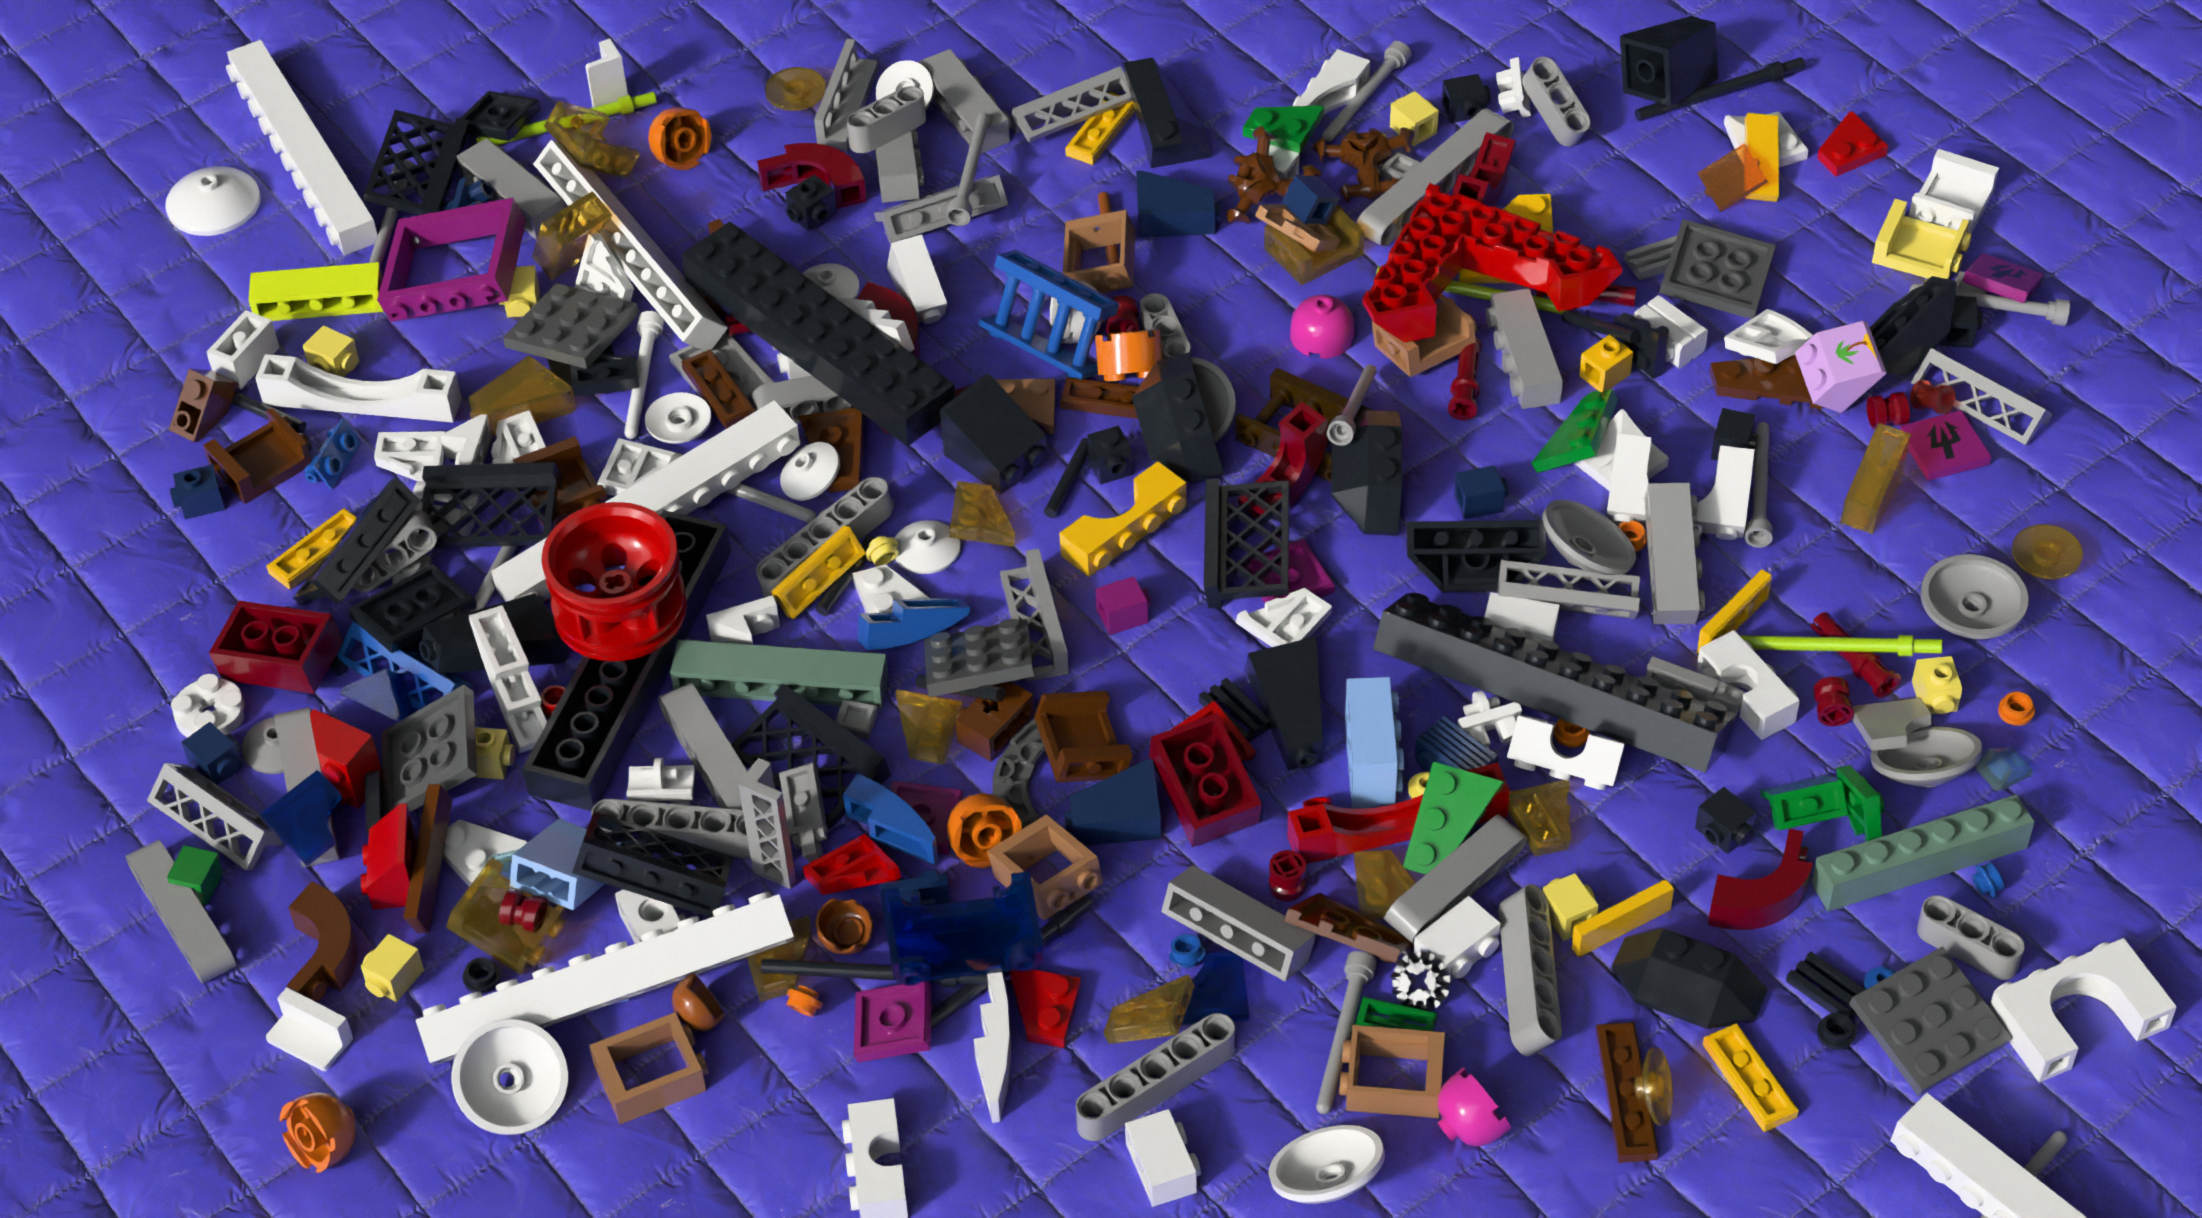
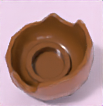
(844, 926)
(696, 1004)

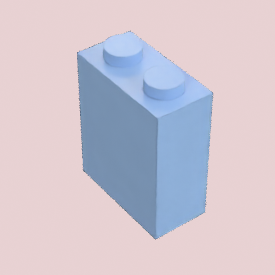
(547, 864)

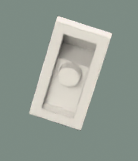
(468, 441)
(743, 621)

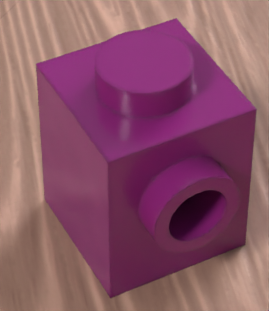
(1122, 605)

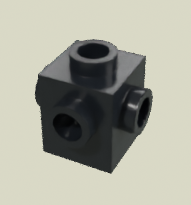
(810, 202)

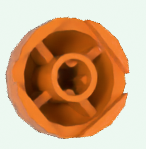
(679, 137)
(979, 825)
(318, 1129)

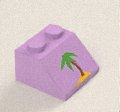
(1840, 365)

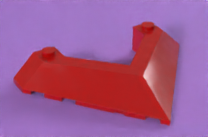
(1466, 234)

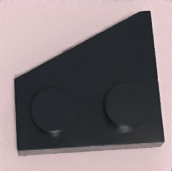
(1651, 347)
(605, 375)

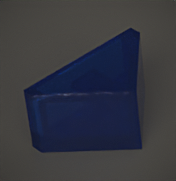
(383, 693)

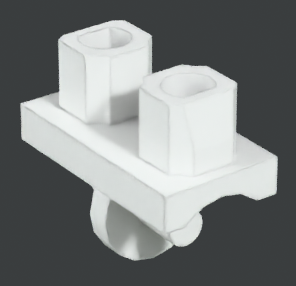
(1512, 93)
(1489, 716)
(661, 783)

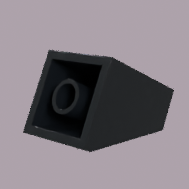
(1669, 60)
(991, 435)

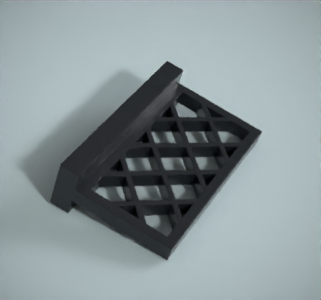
(440, 177)
(497, 480)
(359, 544)
(1217, 546)
(823, 730)
(657, 878)

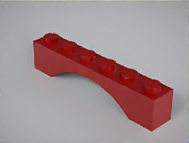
(1333, 831)

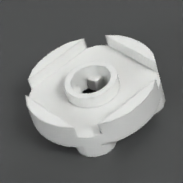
(208, 692)

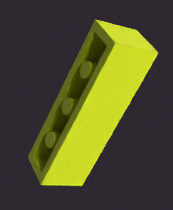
(316, 291)

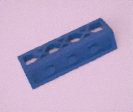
(407, 658)

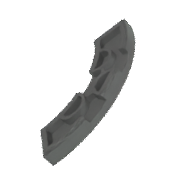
(1016, 769)

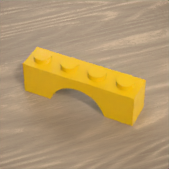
(1095, 542)

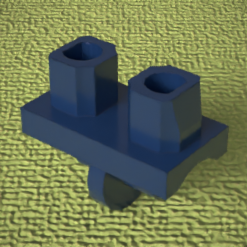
(470, 194)
(929, 887)

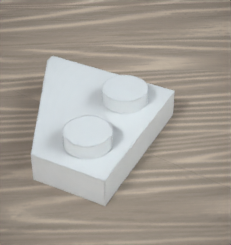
(601, 271)
(515, 438)
(409, 452)
(630, 464)
(880, 586)
(1286, 618)
(472, 845)

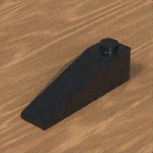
(1165, 120)

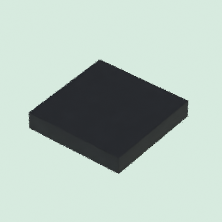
(500, 115)

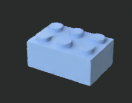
(1373, 742)

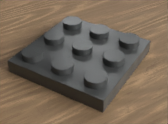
(1717, 269)
(571, 325)
(978, 657)
(429, 748)
(1930, 1021)

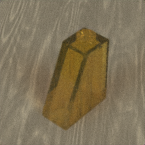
(565, 234)
(521, 389)
(1876, 478)

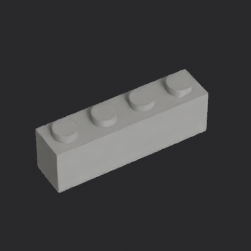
(963, 98)
(900, 168)
(510, 180)
(1524, 349)
(1672, 553)
(1238, 923)

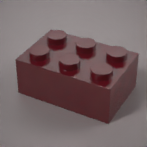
(276, 647)
(1205, 779)

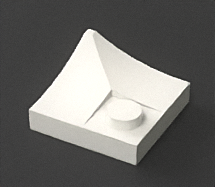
(1789, 144)
(1768, 337)
(1601, 465)

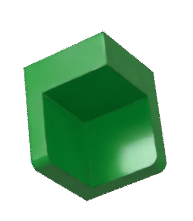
(197, 870)

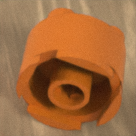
(1127, 354)

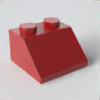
(344, 756)
(389, 859)

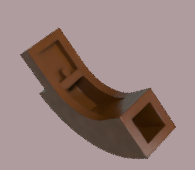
(326, 920)

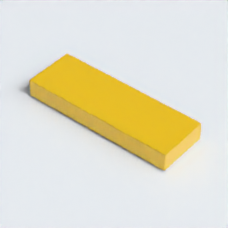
(1098, 133)
(1762, 142)
(306, 555)
(818, 572)
(1738, 609)
(1622, 918)
(1750, 1077)

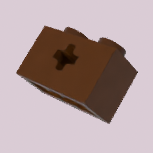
(990, 725)

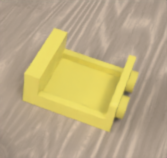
(1920, 245)

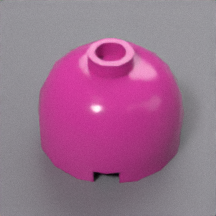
(1322, 326)
(1469, 1112)

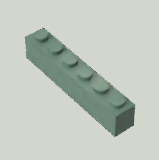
(759, 670)
(1922, 852)

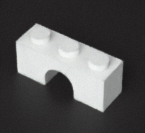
(1769, 702)
(1534, 747)
(874, 1133)

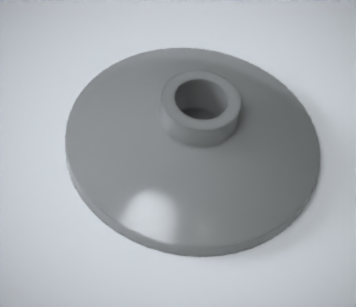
(262, 748)

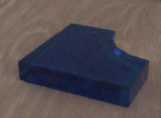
(303, 817)
(1219, 989)

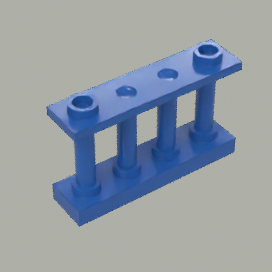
(1068, 294)

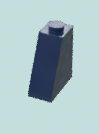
(1174, 207)
(1117, 808)

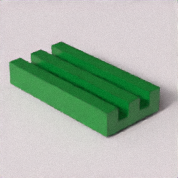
(1396, 1014)

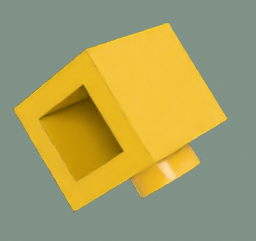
(1606, 363)

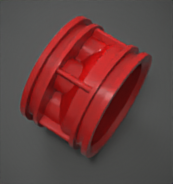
(619, 616)

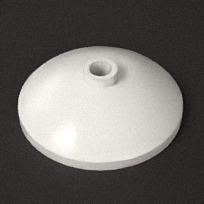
(212, 201)
(528, 1057)
(1327, 1164)

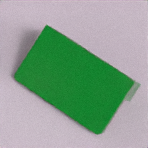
(1806, 801)

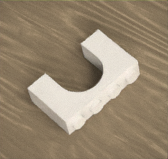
(1719, 513)
(2107, 973)

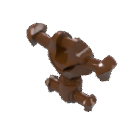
(1365, 153)
(1259, 177)

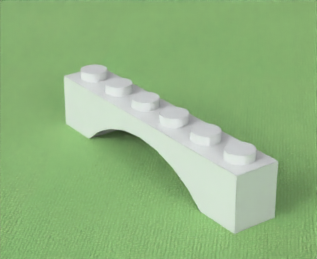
(1333, 87)
(296, 384)

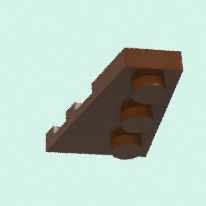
(1758, 378)
(846, 433)
(1340, 923)

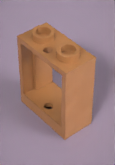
(1082, 235)
(1035, 844)
(1394, 1044)
(656, 1093)

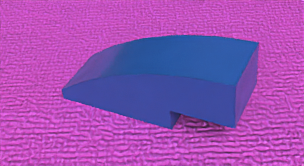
(909, 621)
(889, 819)

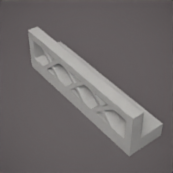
(844, 95)
(1068, 100)
(929, 211)
(1992, 390)
(1567, 597)
(1045, 612)
(222, 805)
(766, 825)

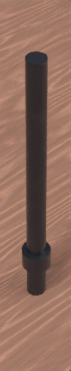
(1771, 72)
(1057, 924)
(850, 970)

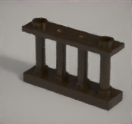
(1290, 391)

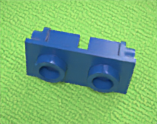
(334, 455)

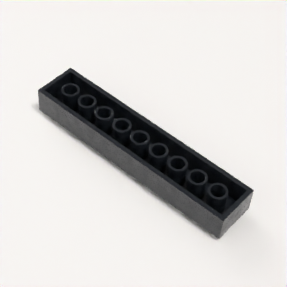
(818, 333)
(1555, 681)
(610, 698)

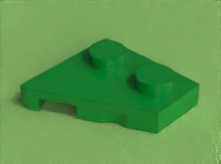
(1290, 124)
(1862, 803)

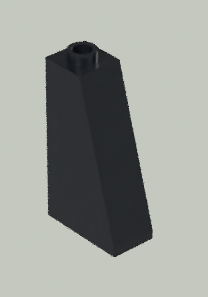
(453, 648)
(1289, 695)

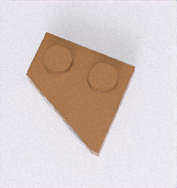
(1313, 236)
(1035, 398)

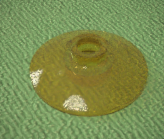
(795, 88)
(2047, 551)
(1656, 1086)

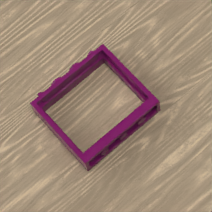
(444, 227)

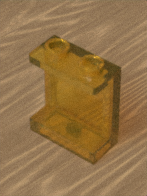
(581, 136)
(1308, 265)
(478, 922)

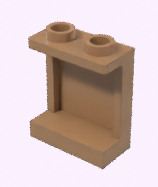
(1452, 335)

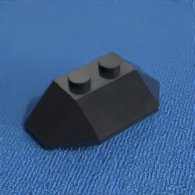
(1914, 325)
(1176, 421)
(1369, 473)
(1469, 553)
(1688, 979)

